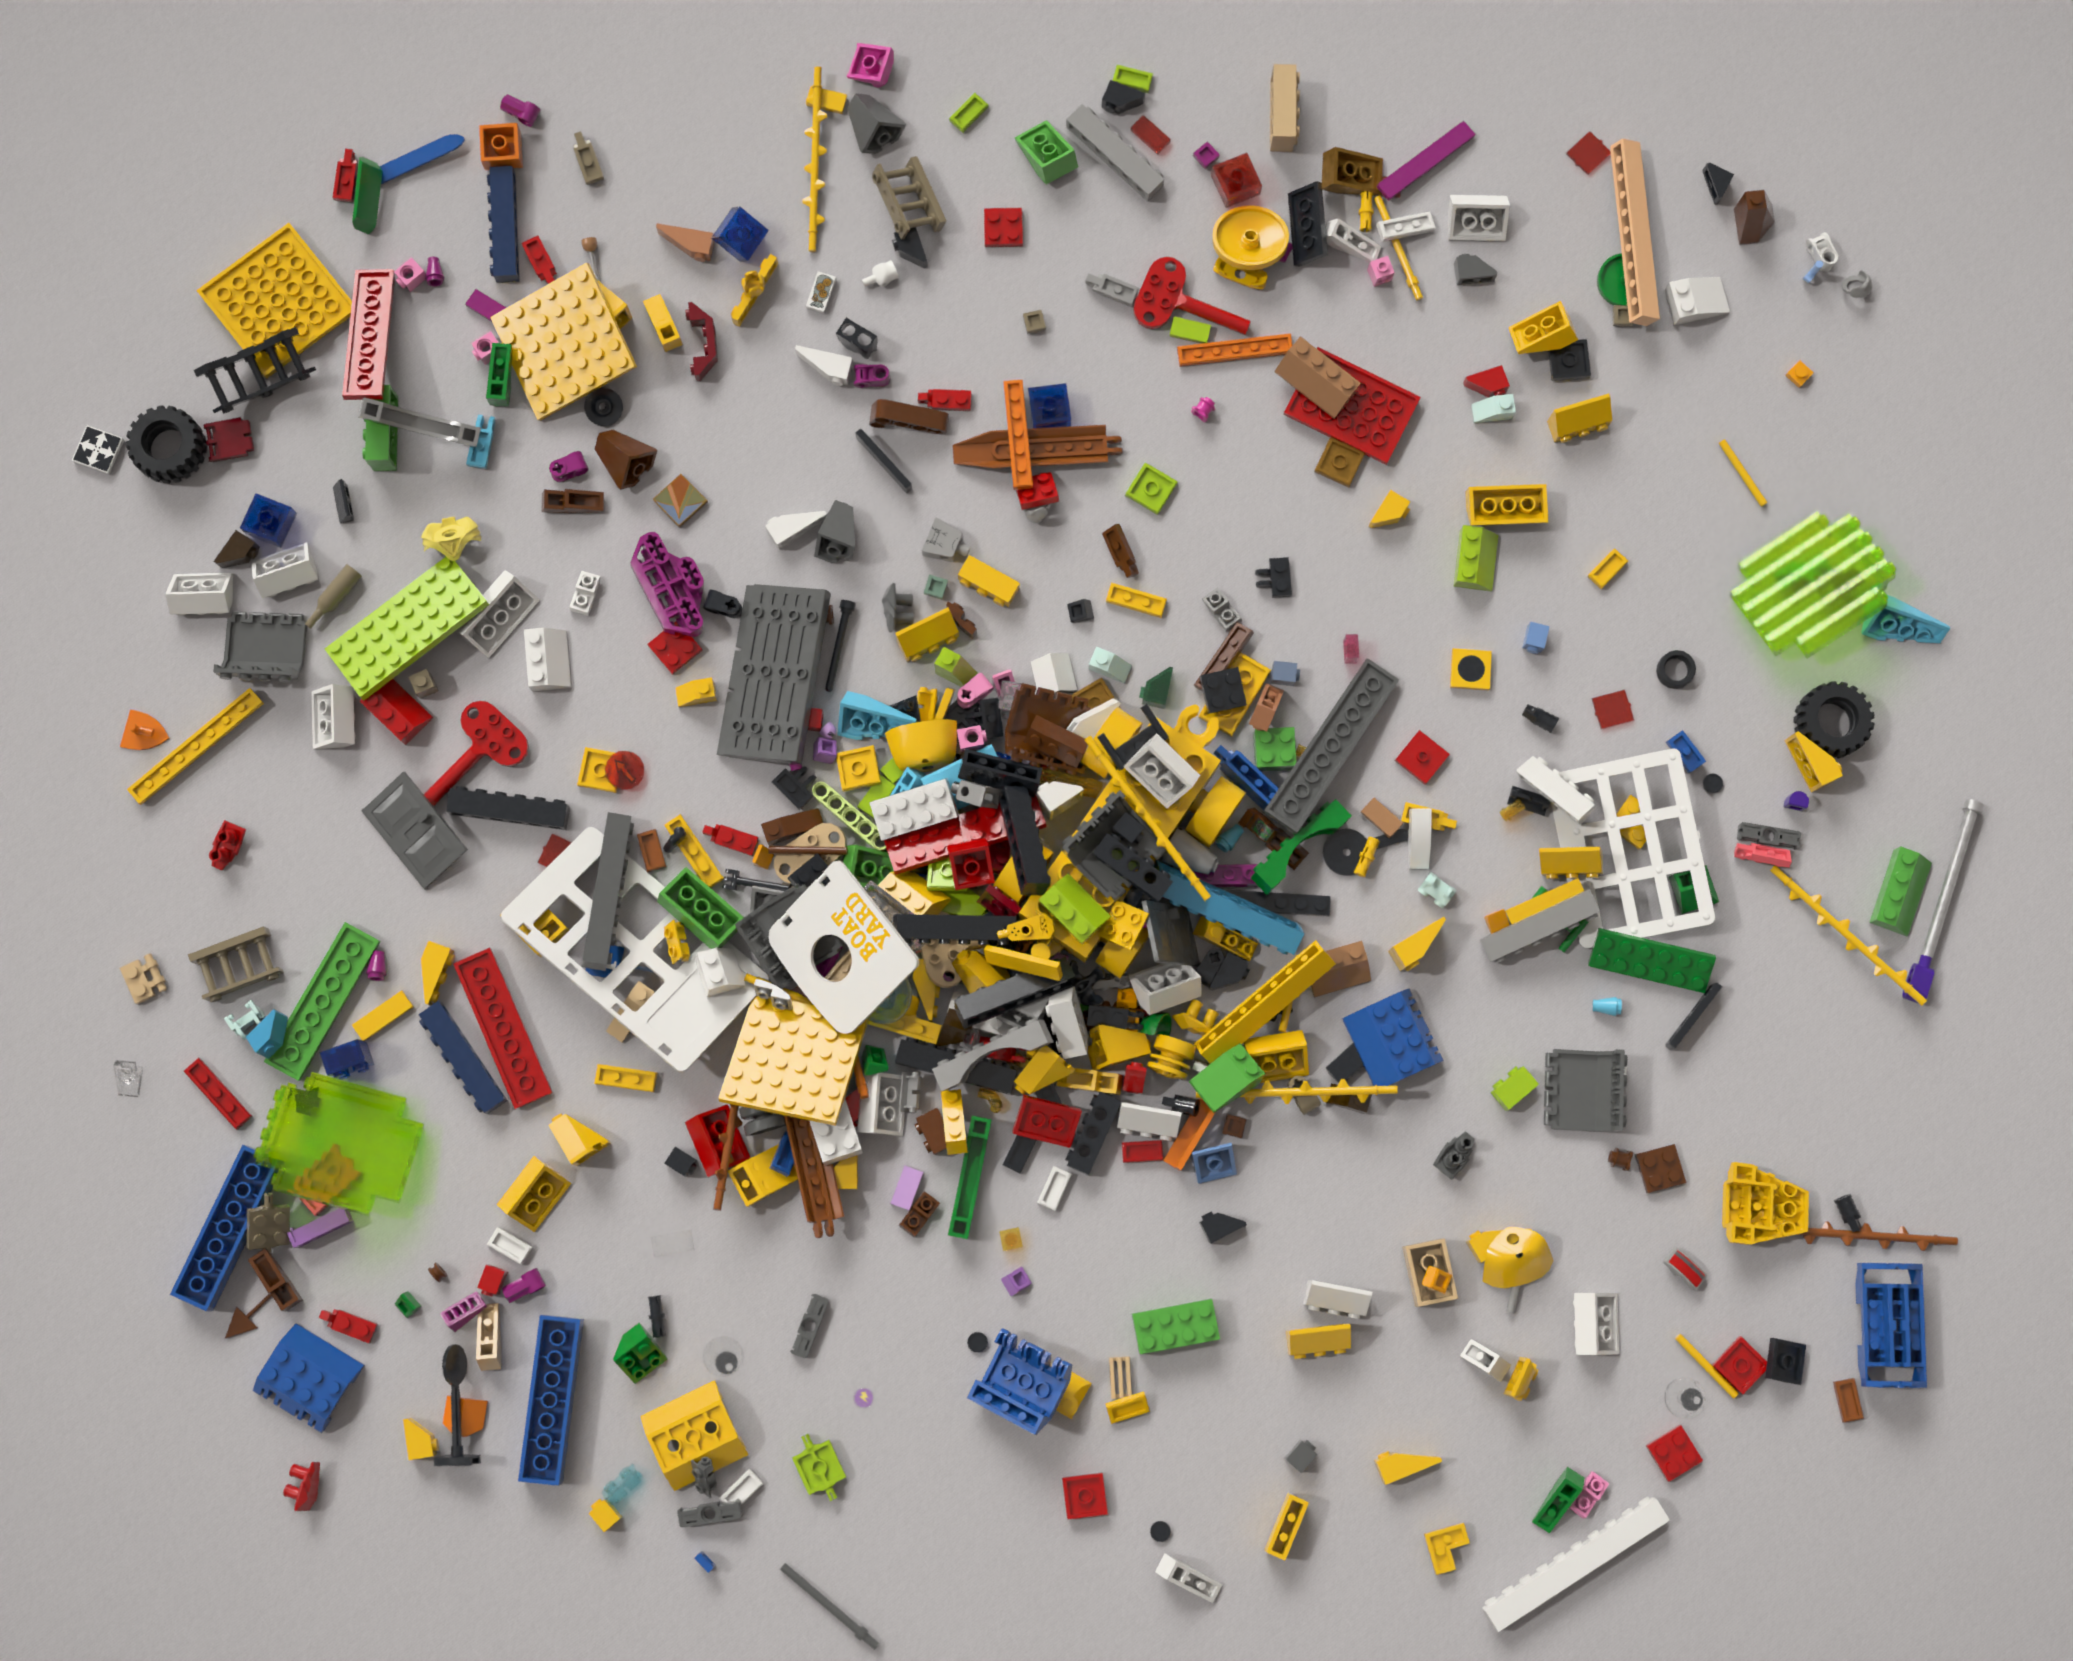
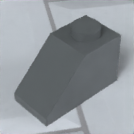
(1472, 270)

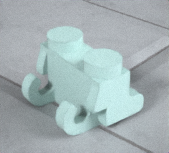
(1437, 889)
(246, 1021)

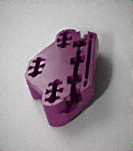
(672, 579)

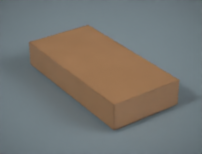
(1381, 817)

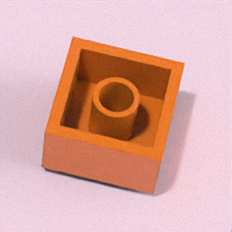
(501, 145)

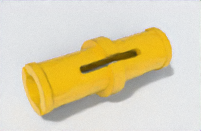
(1366, 211)
(1366, 856)

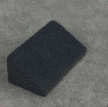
(343, 502)
(1345, 1064)

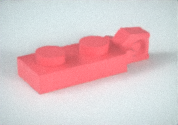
(1763, 854)

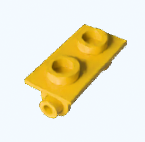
(928, 700)
(675, 933)

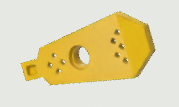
(1035, 926)

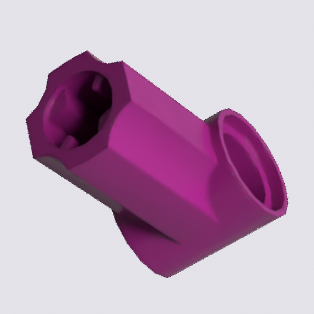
(525, 112)
(527, 1284)

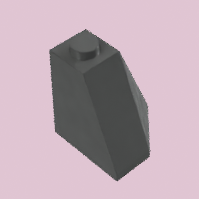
(873, 124)
(836, 534)

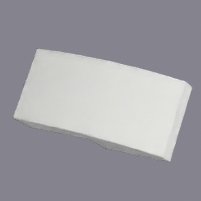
(585, 593)

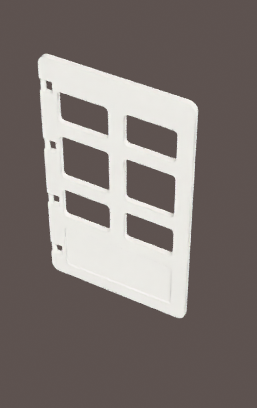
(679, 1010)

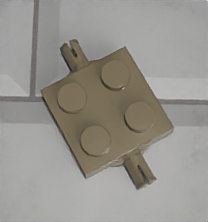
(268, 1225)

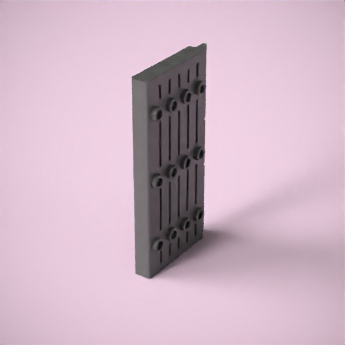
(774, 673)

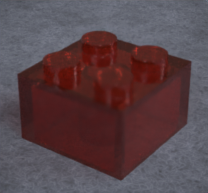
(1236, 180)

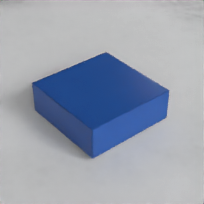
(705, 1561)

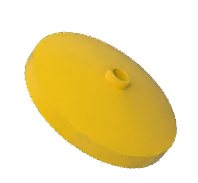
(1250, 237)

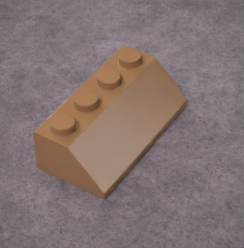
(1317, 377)

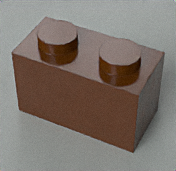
(932, 1126)

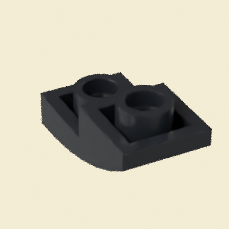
(1135, 897)

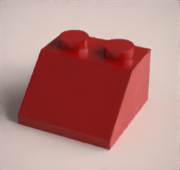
(970, 864)

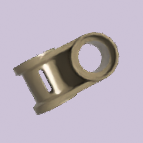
(1304, 1103)

